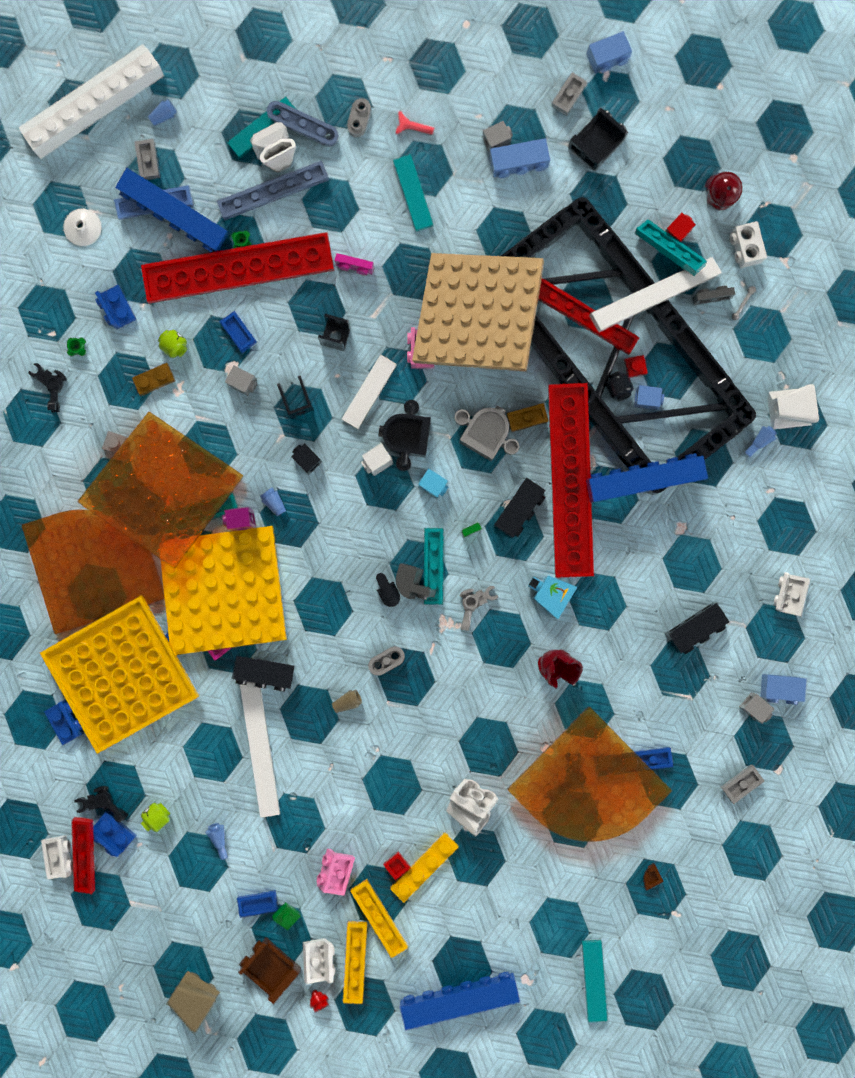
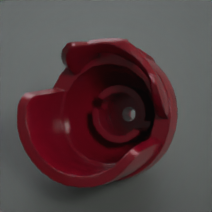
(719, 195)
(559, 664)

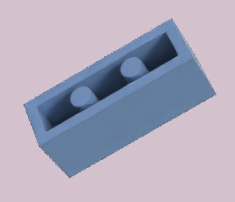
(519, 158)

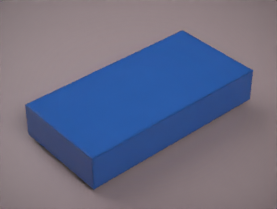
(238, 331)
(257, 904)

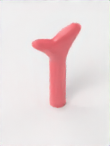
(407, 124)

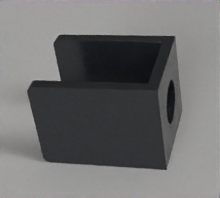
(335, 324)
(299, 411)

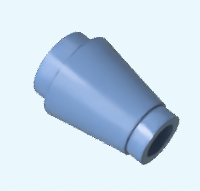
(162, 112)
(273, 501)

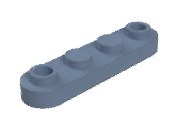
(302, 123)

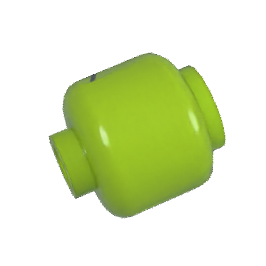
(172, 343)
(155, 817)

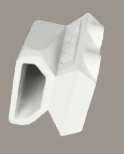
(274, 147)
(793, 407)
(471, 805)

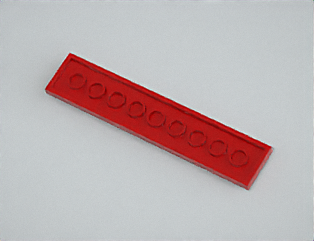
(237, 267)
(568, 479)

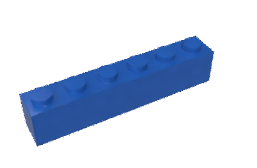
(169, 208)
(647, 478)
(459, 1000)

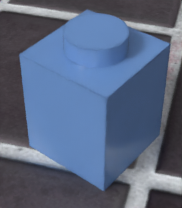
(648, 397)

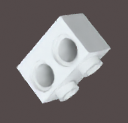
(753, 244)

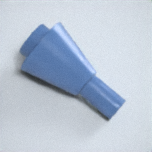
(764, 437)
(217, 837)

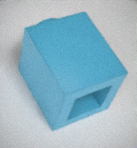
(433, 484)

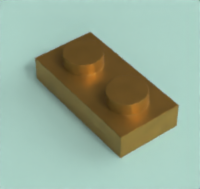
(153, 379)
(527, 417)

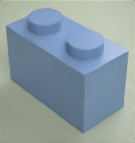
(609, 52)
(783, 688)

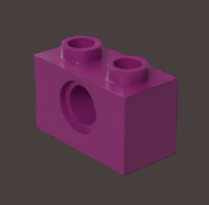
(239, 519)

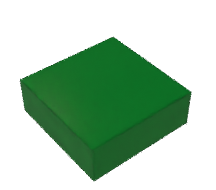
(471, 530)

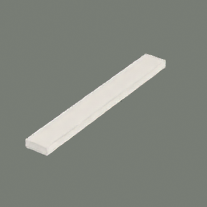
(652, 296)
(260, 750)

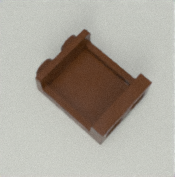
(269, 969)

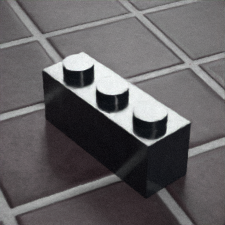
(520, 508)
(697, 628)
(262, 673)

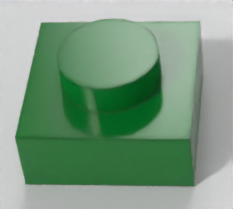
(286, 916)

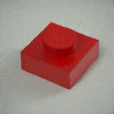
(635, 366)
(396, 865)

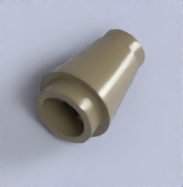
(347, 701)

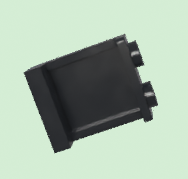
(598, 139)

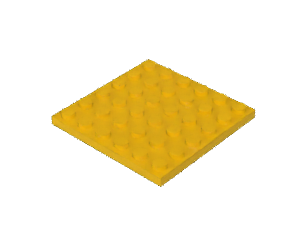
(225, 593)
(119, 674)

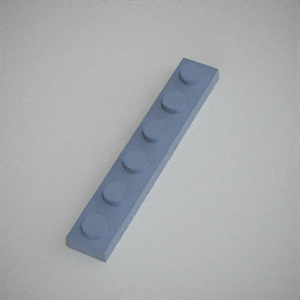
(272, 190)

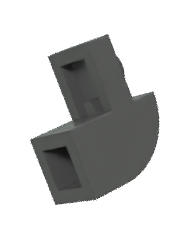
(408, 582)

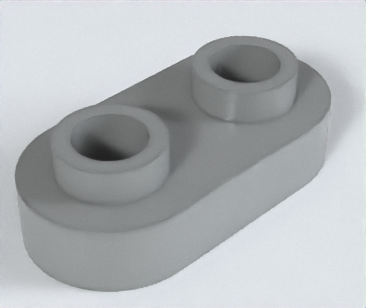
(359, 116)
(386, 660)

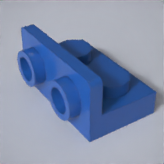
(115, 306)
(64, 722)
(112, 834)

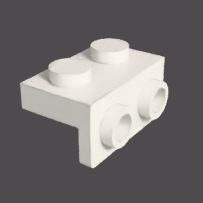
(792, 594)
(57, 857)
(318, 961)

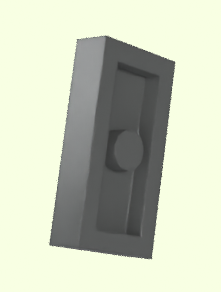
(720, 294)

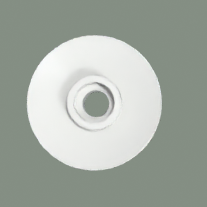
(88, 232)

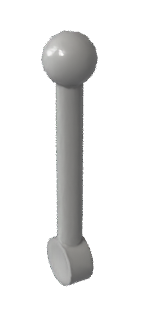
(751, 290)

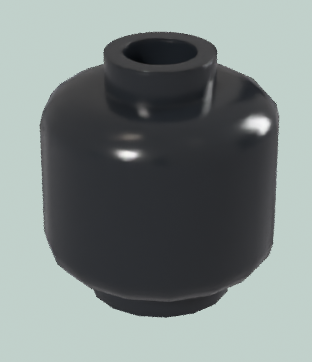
(619, 386)

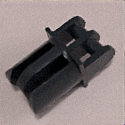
(388, 592)

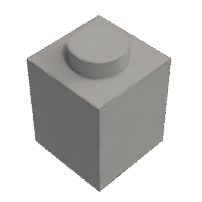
(497, 136)
(241, 380)
(757, 708)

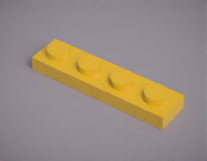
(424, 867)
(379, 918)
(355, 962)

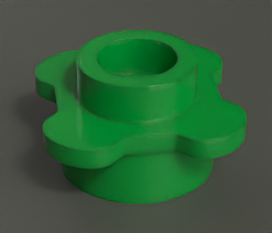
(237, 236)
(72, 342)

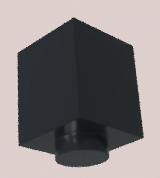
(306, 458)

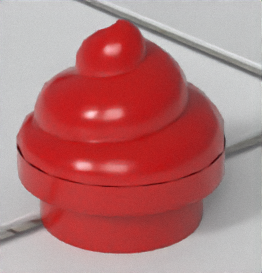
(318, 1001)

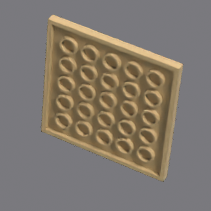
(478, 311)

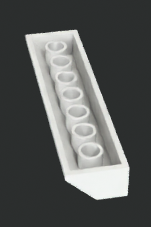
(91, 101)

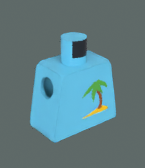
(552, 594)

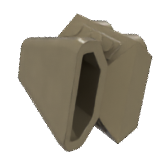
(193, 1000)

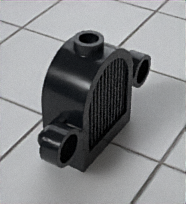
(406, 434)

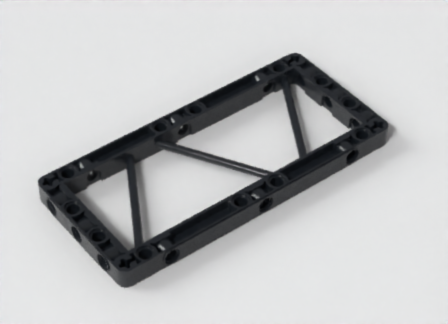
(683, 339)

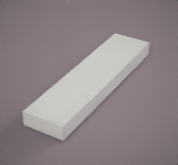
(369, 392)

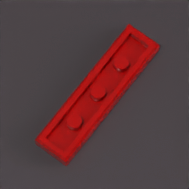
(83, 855)

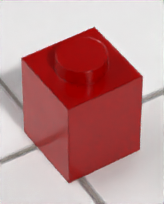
(681, 227)

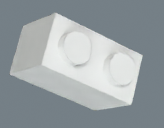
(376, 460)

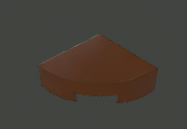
(652, 877)

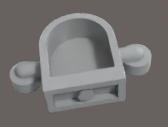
(486, 432)

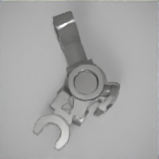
(471, 602)

